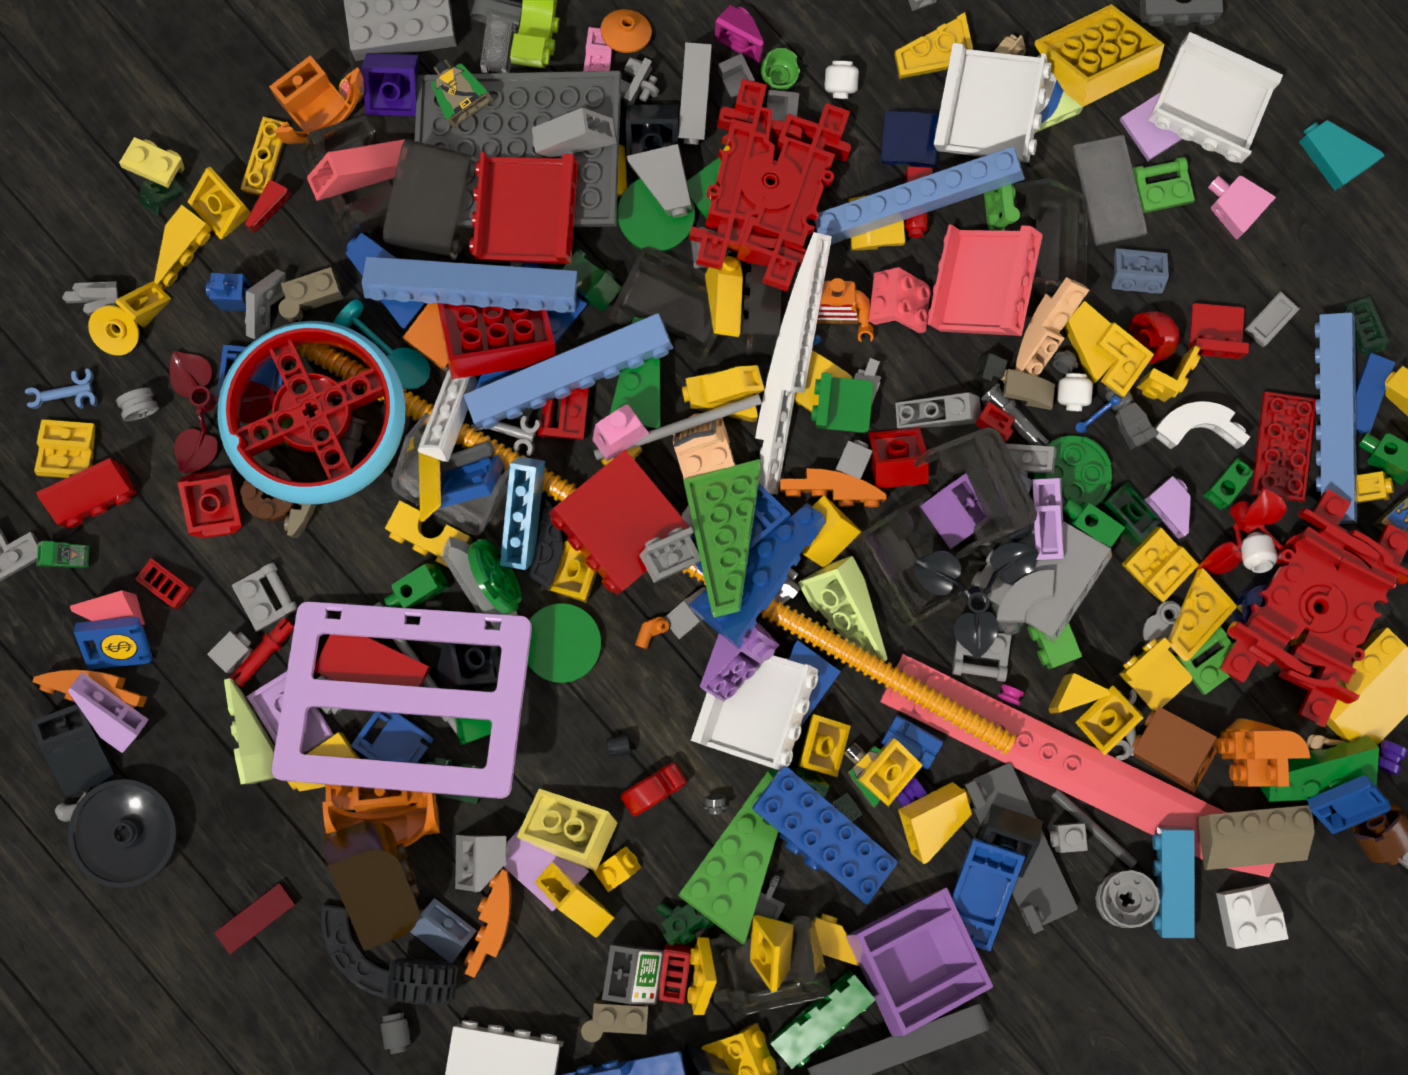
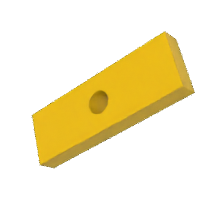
(262, 170)

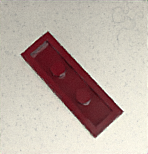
(255, 918)

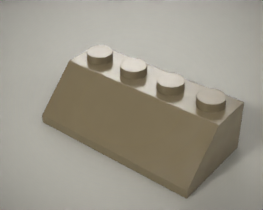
(1256, 837)

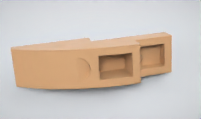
(1044, 329)

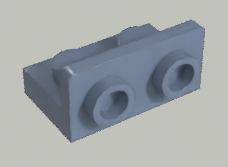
(1140, 271)

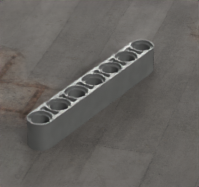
(904, 1048)

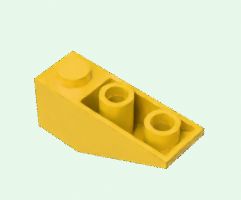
(180, 240)

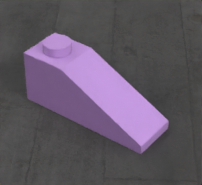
(108, 714)

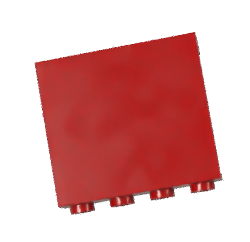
(524, 209)
(614, 519)

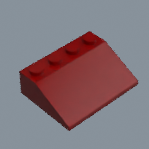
(494, 338)

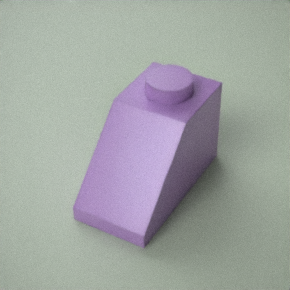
(1172, 505)

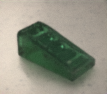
(1375, 323)

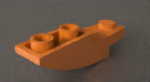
(843, 488)
(64, 680)
(496, 912)

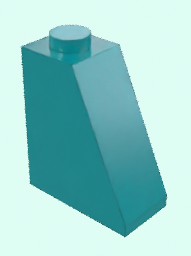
(1338, 153)

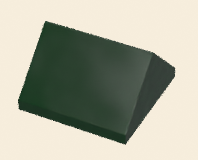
(1132, 512)

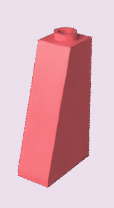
(354, 168)

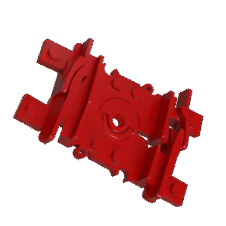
(761, 216)
(1345, 576)

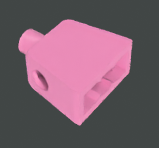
(1239, 203)
(619, 431)

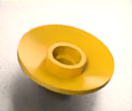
(107, 336)

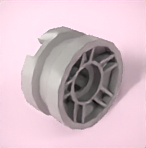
(137, 404)

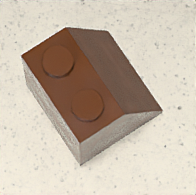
(1176, 748)

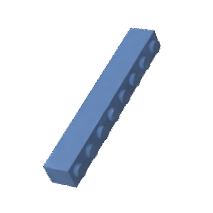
(921, 195)
(470, 284)
(568, 372)
(1337, 409)

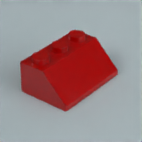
(87, 493)

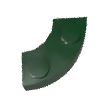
(593, 285)

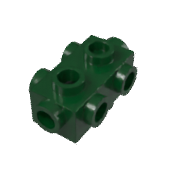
(682, 923)

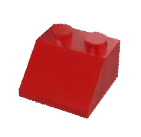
(894, 458)

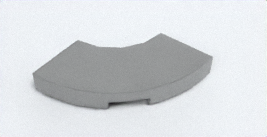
(1025, 594)

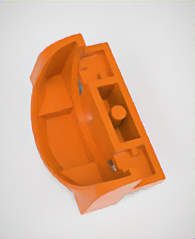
(1260, 753)
(384, 806)

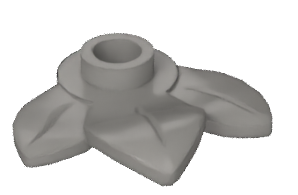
(1158, 625)

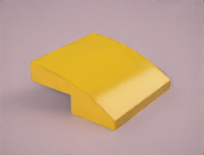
(886, 236)
(817, 365)
(64, 448)
(1160, 564)

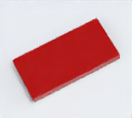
(1284, 445)
(368, 662)

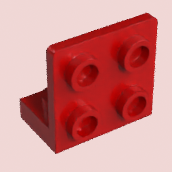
(1218, 331)

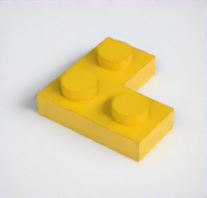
(1129, 358)
(704, 976)

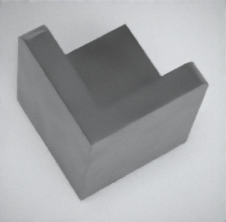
(732, 73)
(782, 104)

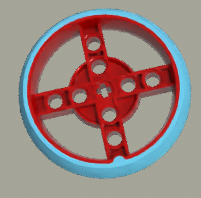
(281, 345)

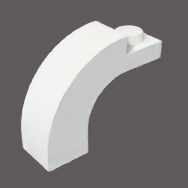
(1204, 415)

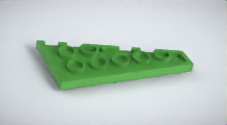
(722, 520)
(734, 869)

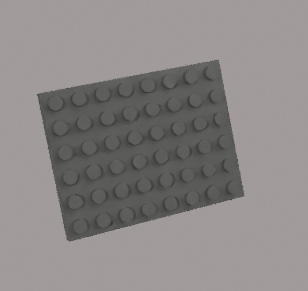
(506, 131)

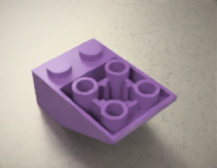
(732, 666)

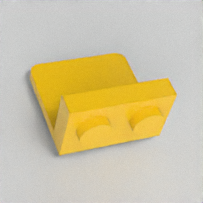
(1162, 386)
(1156, 674)
(745, 1052)

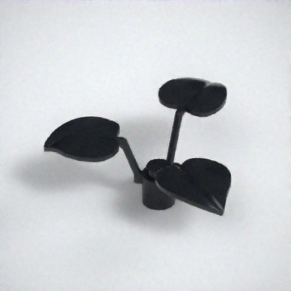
(979, 629)

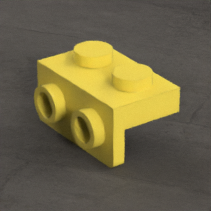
(152, 162)

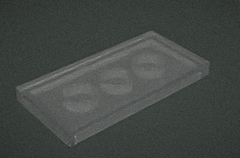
(1110, 190)

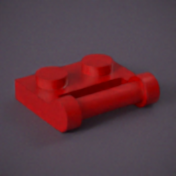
(571, 419)

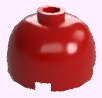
(1156, 333)

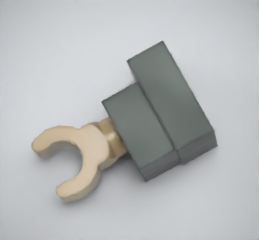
(990, 368)

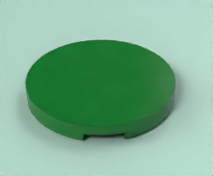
(647, 223)
(1082, 469)
(495, 581)
(563, 643)

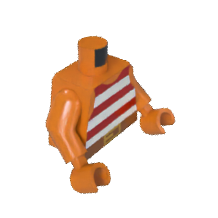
(845, 305)

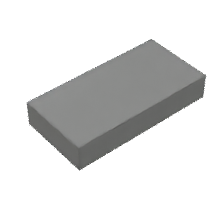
(1271, 319)

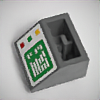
(633, 974)

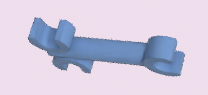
(82, 390)

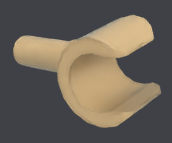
(1317, 741)

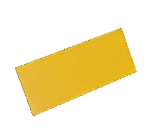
(429, 485)

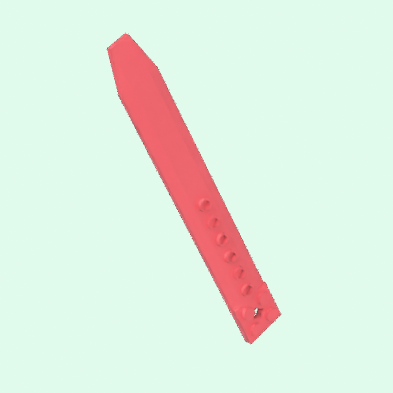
(1064, 761)

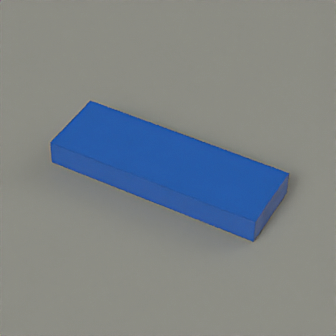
(1371, 390)

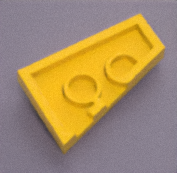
(934, 50)
(1200, 615)

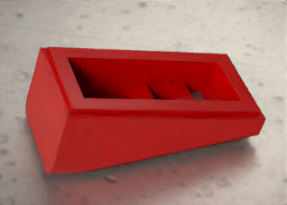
(269, 202)
(179, 598)
(680, 951)

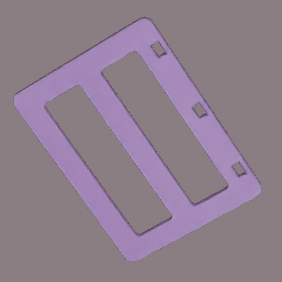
(500, 707)

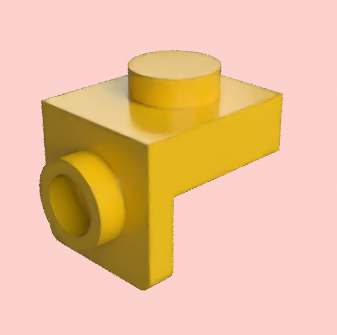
(617, 869)

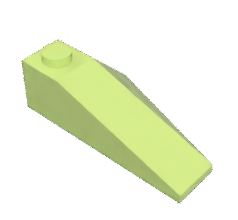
(844, 601)
(255, 748)

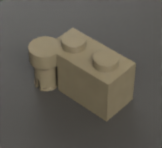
(309, 293)
(615, 1018)

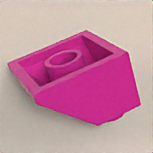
(739, 32)

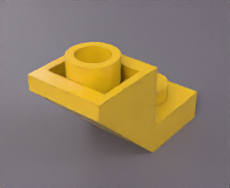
(731, 383)

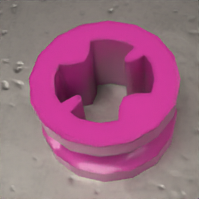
(1010, 694)

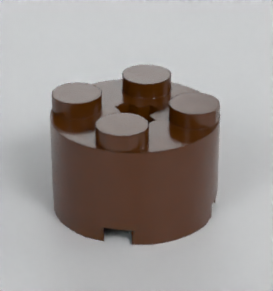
(261, 506)
(1384, 836)

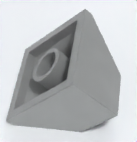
(478, 860)

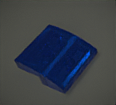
(909, 138)

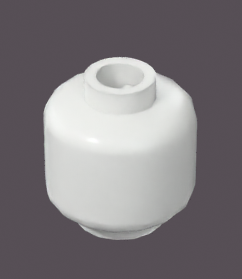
(841, 79)
(1075, 391)
(1258, 552)

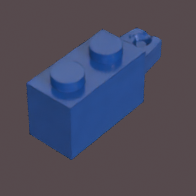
(228, 291)

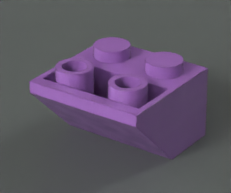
(954, 511)

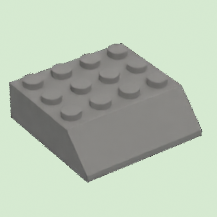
(398, 26)

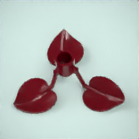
(188, 378)

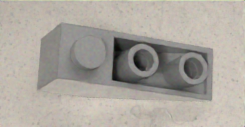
(938, 411)

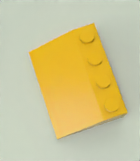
(1100, 54)
(1382, 689)

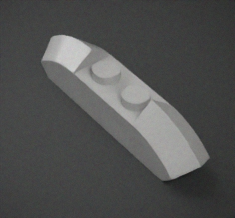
(456, 557)

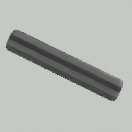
(467, 456)

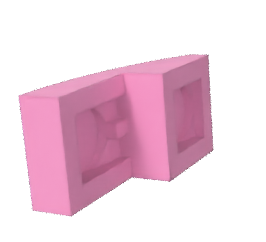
(597, 52)

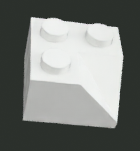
(1251, 916)

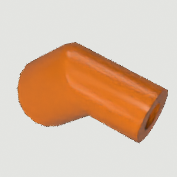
(651, 628)

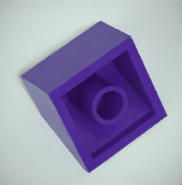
(390, 84)

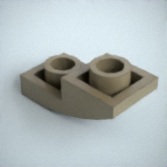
(1029, 388)
(298, 520)

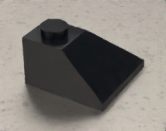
(468, 666)

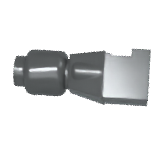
(1132, 421)

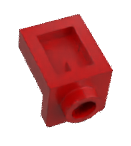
(996, 418)

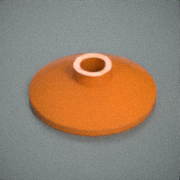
(624, 38)

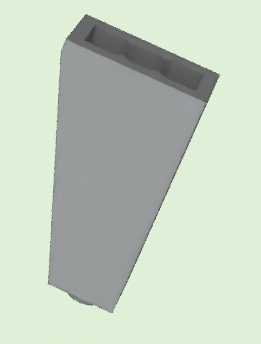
(695, 92)

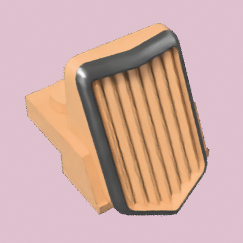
(703, 448)

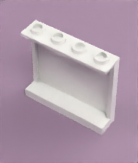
(1214, 97)
(991, 103)
(761, 716)
(499, 1052)

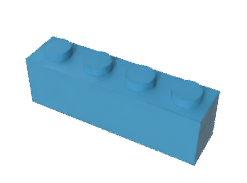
(522, 513)
(1174, 881)

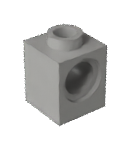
(854, 459)
(231, 651)

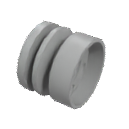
(1141, 893)

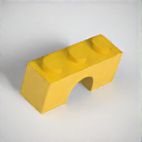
(406, 525)

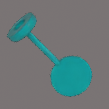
(409, 364)

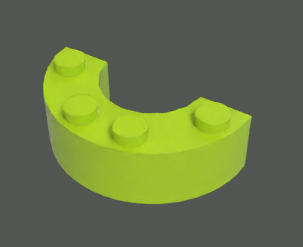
(534, 39)

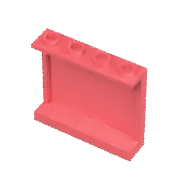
(984, 281)

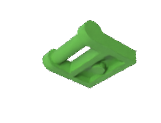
(1164, 193)
(1000, 201)
(1207, 675)

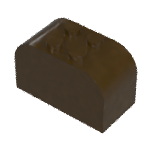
(373, 881)

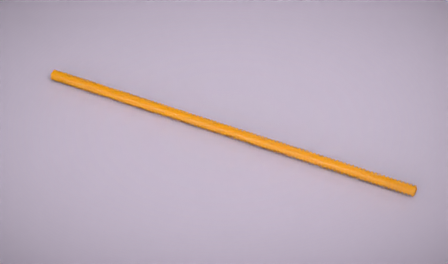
(775, 611)

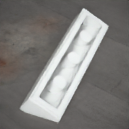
(446, 417)

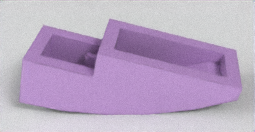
(1049, 519)

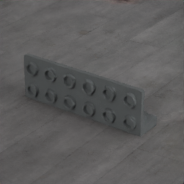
(1042, 890)

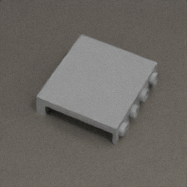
(1073, 579)

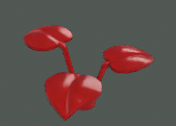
(1264, 510)

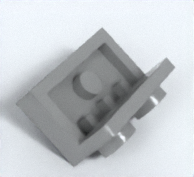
(670, 554)

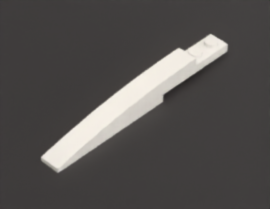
(791, 360)

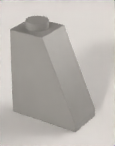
(573, 133)
(665, 178)

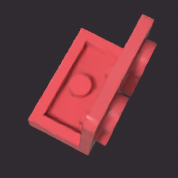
(899, 298)

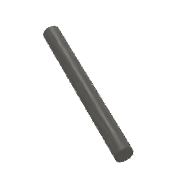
(1093, 828)

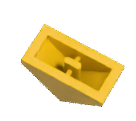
(144, 303)

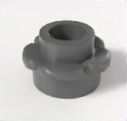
(1065, 362)
(716, 804)

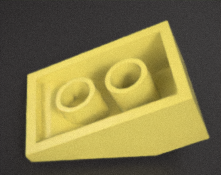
(568, 829)

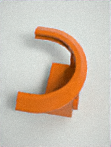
(313, 100)

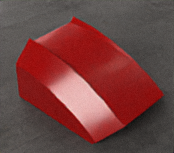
(210, 503)

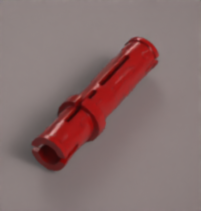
(263, 651)

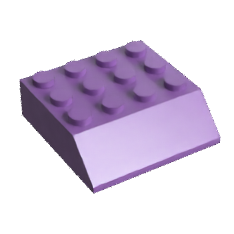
(919, 962)

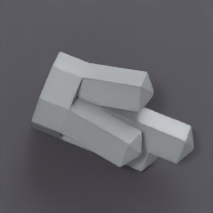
(93, 294)

